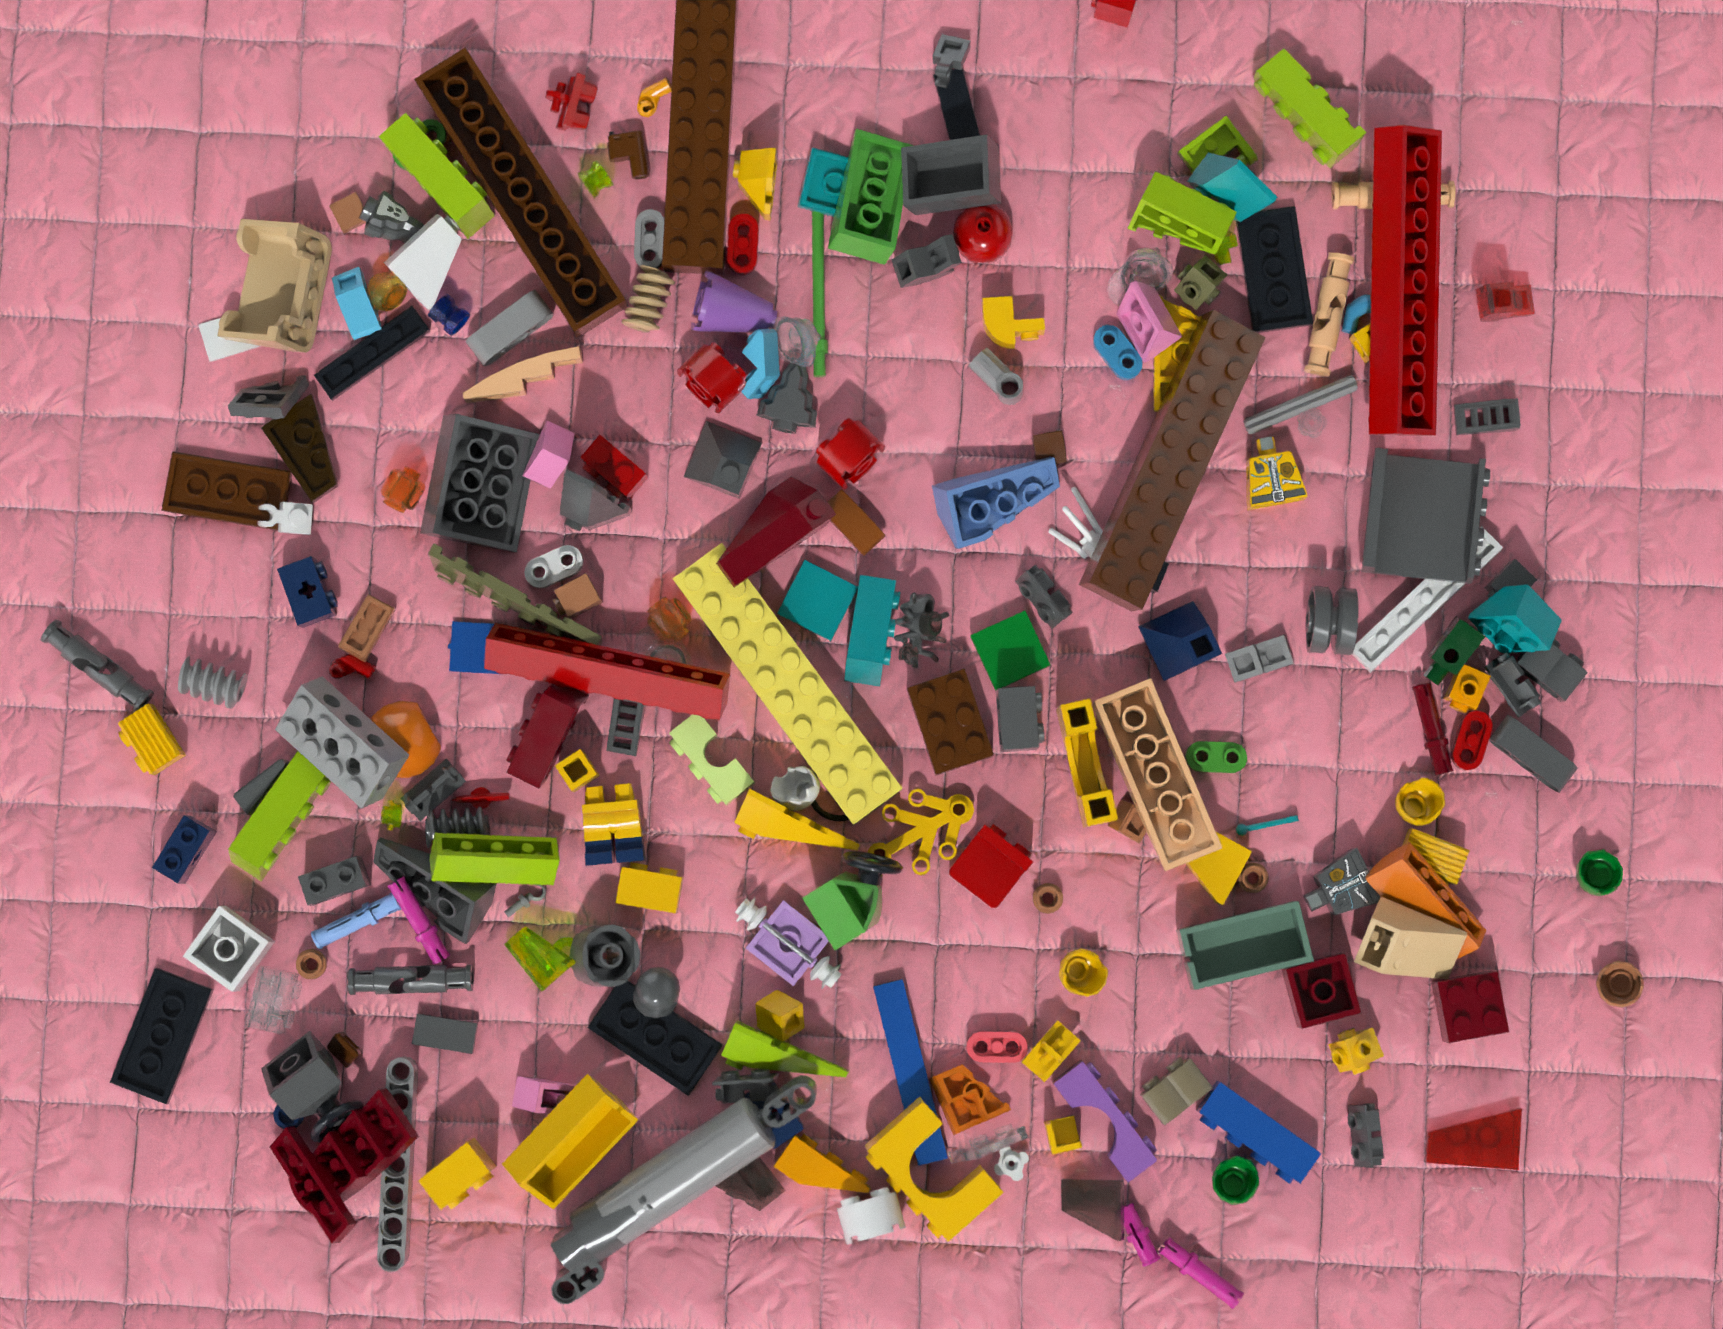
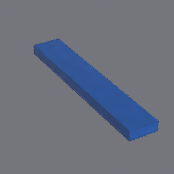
(908, 1060)

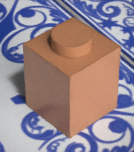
(576, 597)

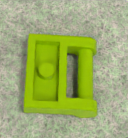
(1219, 140)

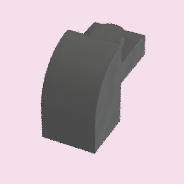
(927, 262)

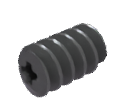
(455, 824)

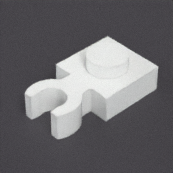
(292, 517)

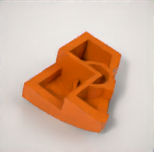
(965, 1099)

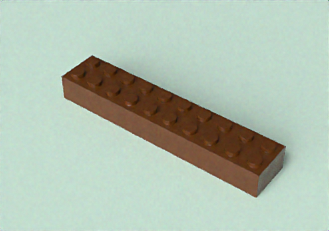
(700, 136)
(521, 192)
(1172, 461)

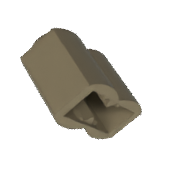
(1175, 1090)

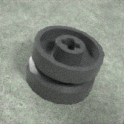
(1331, 620)

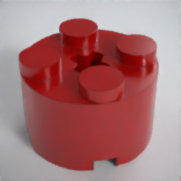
(712, 377)
(849, 452)

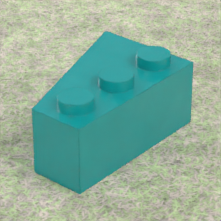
(871, 629)

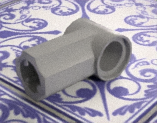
(995, 375)

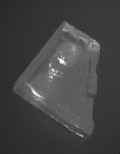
(984, 1145)

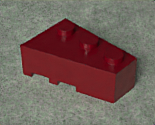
(544, 734)

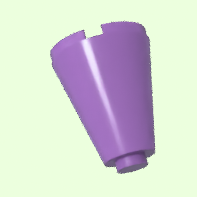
(730, 308)

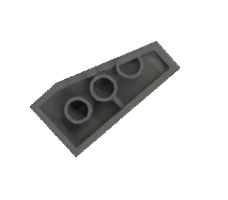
(588, 504)
(455, 904)

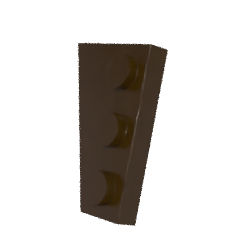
(304, 448)

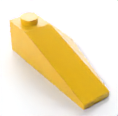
(775, 821)

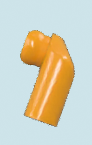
(650, 97)

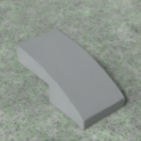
(1259, 658)

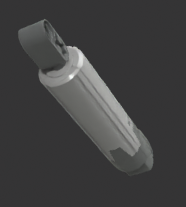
(669, 1184)

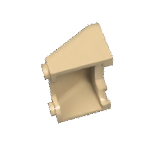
(280, 286)

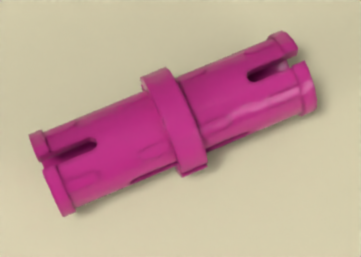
(1139, 1236)

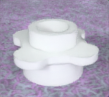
(1015, 1171)

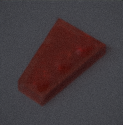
(1478, 1143)

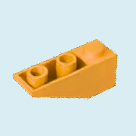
(811, 1167)

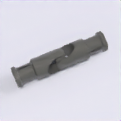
(93, 663)
(434, 979)

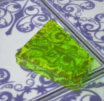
(538, 957)

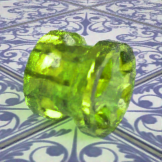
(595, 179)

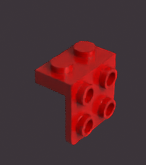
(991, 865)

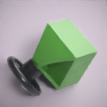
(851, 901)

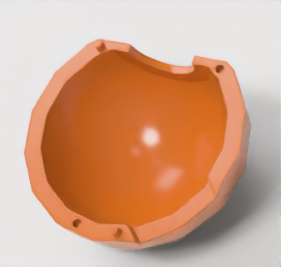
(410, 730)

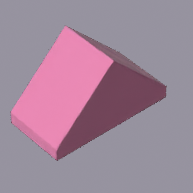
(549, 455)

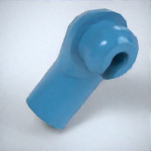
(1354, 311)

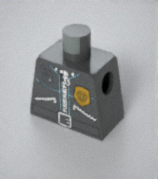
(1342, 885)

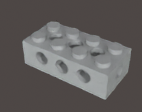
(341, 742)

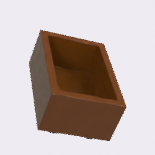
(950, 722)

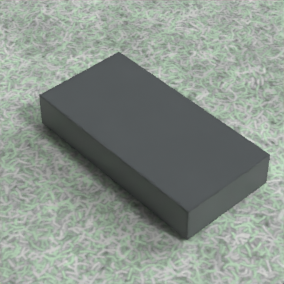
(444, 1033)

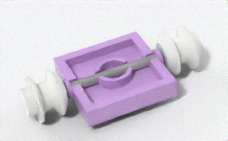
(788, 943)

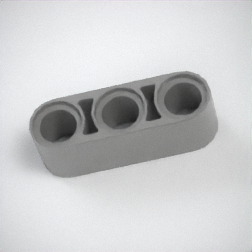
(509, 328)

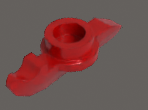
(481, 798)

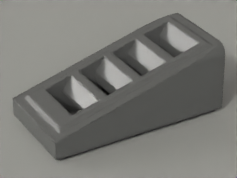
(1485, 406)
(624, 748)
(254, 792)

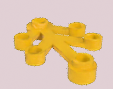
(927, 827)

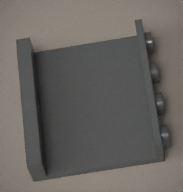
(1425, 518)

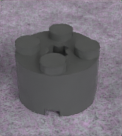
(588, 951)

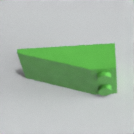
(869, 199)

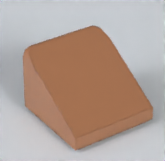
(1128, 822)

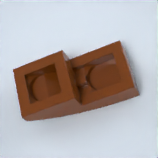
(854, 523)

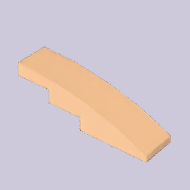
(512, 380)

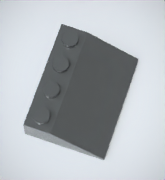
(478, 483)

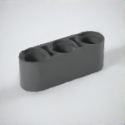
(1533, 753)

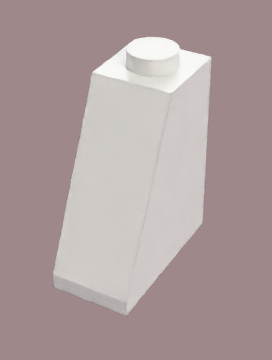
(426, 259)

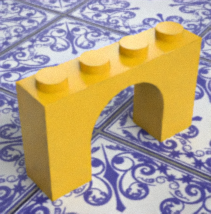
(1078, 735)
(946, 1210)

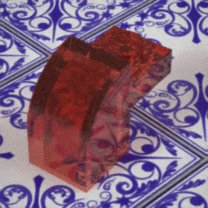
(1504, 301)

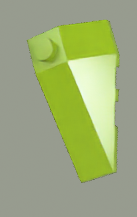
(762, 1051)

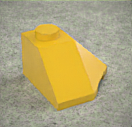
(757, 178)

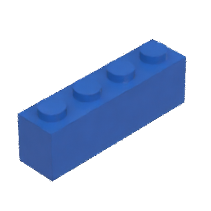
(1259, 1132)

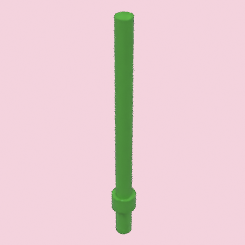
(819, 292)

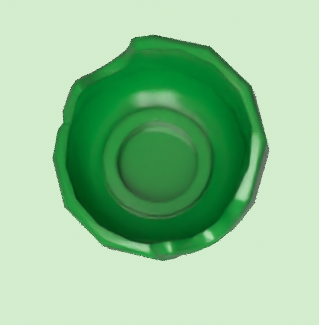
(1599, 873)
(1235, 1180)

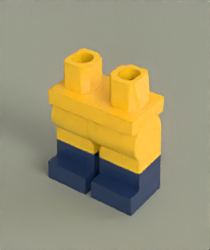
(604, 819)

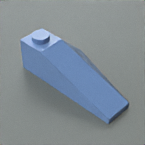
(984, 501)

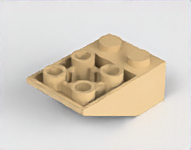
(1409, 943)

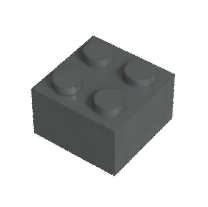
(1018, 719)

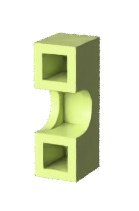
(726, 781)

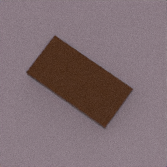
(223, 489)

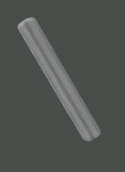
(1300, 404)

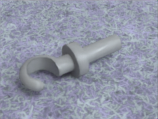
(524, 901)

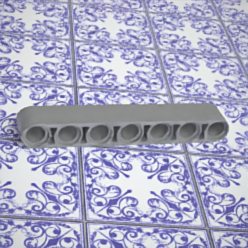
(401, 1179)

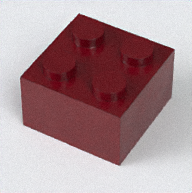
(1321, 990)
(1470, 1006)

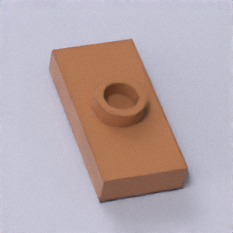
(366, 628)

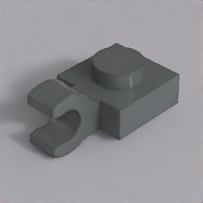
(949, 54)

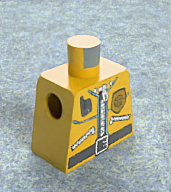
(1272, 477)

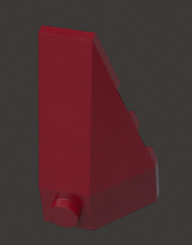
(777, 525)

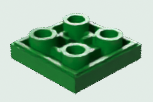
(1010, 650)

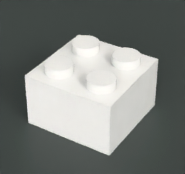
(228, 948)

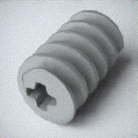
(211, 684)

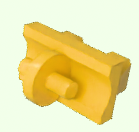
(1050, 1051)

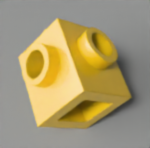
(1355, 1050)

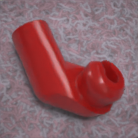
(349, 664)

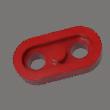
(742, 245)
(1472, 741)

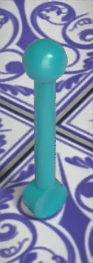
(1242, 829)

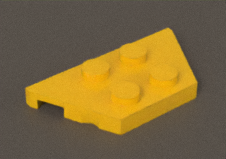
(1167, 361)

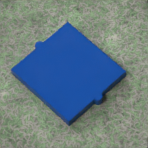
(468, 647)

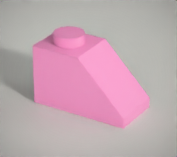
(539, 1094)

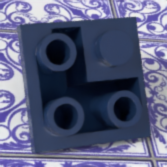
(1179, 640)

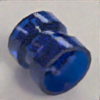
(449, 314)

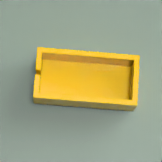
(569, 1142)

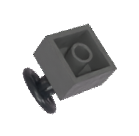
(307, 1083)

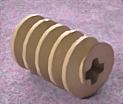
(648, 299)

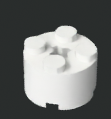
(870, 1216)

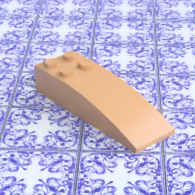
(1156, 774)

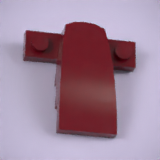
(344, 1160)

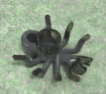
(923, 625)

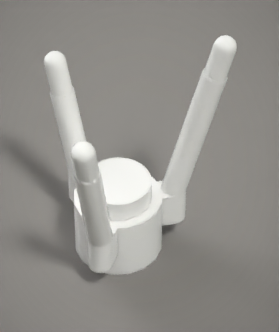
(1090, 538)

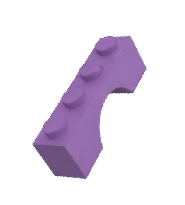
(1129, 1152)

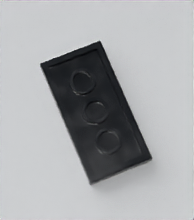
(1274, 270)
(161, 1036)
(664, 1044)

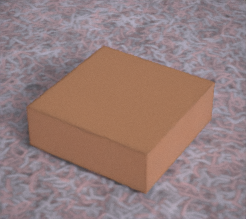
(348, 212)

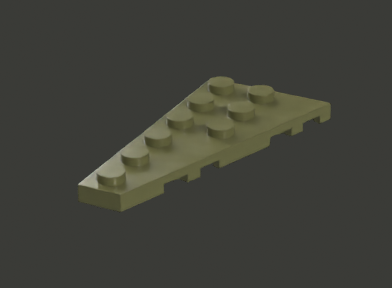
(506, 597)

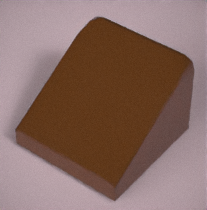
(1050, 445)
(344, 1049)

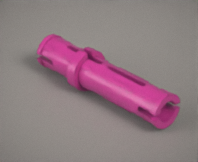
(418, 920)
(1200, 1272)

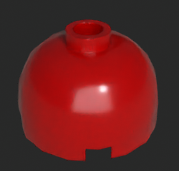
(980, 245)

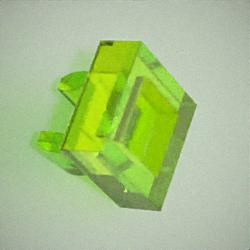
(1223, 254)

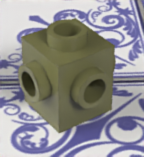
(1200, 282)

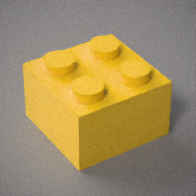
(457, 1173)

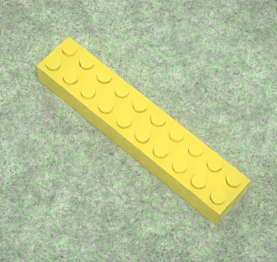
(789, 687)

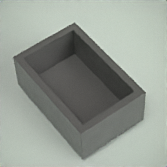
(951, 175)

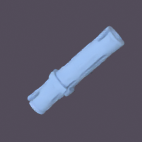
(368, 914)

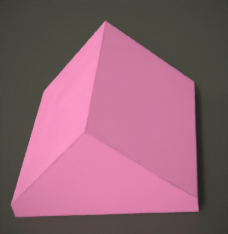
(1147, 321)

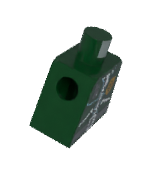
(1459, 637)

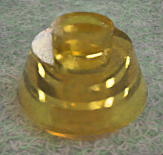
(386, 291)

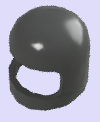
(656, 992)

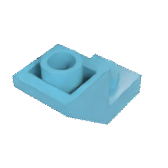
(355, 303)
(763, 353)

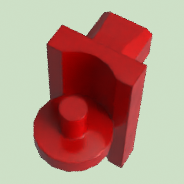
(576, 90)

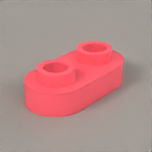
(996, 1047)

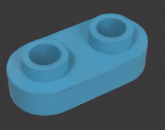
(1116, 352)

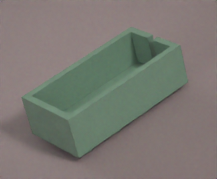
(1245, 945)

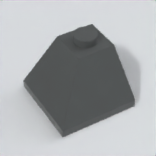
(723, 460)

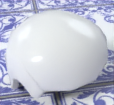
(796, 788)

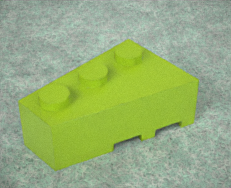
(1182, 214)

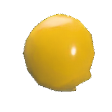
(1420, 801)
(1082, 972)

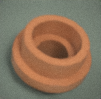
(1262, 878)
(1057, 895)
(301, 964)

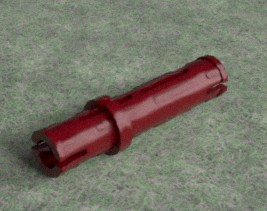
(1432, 729)

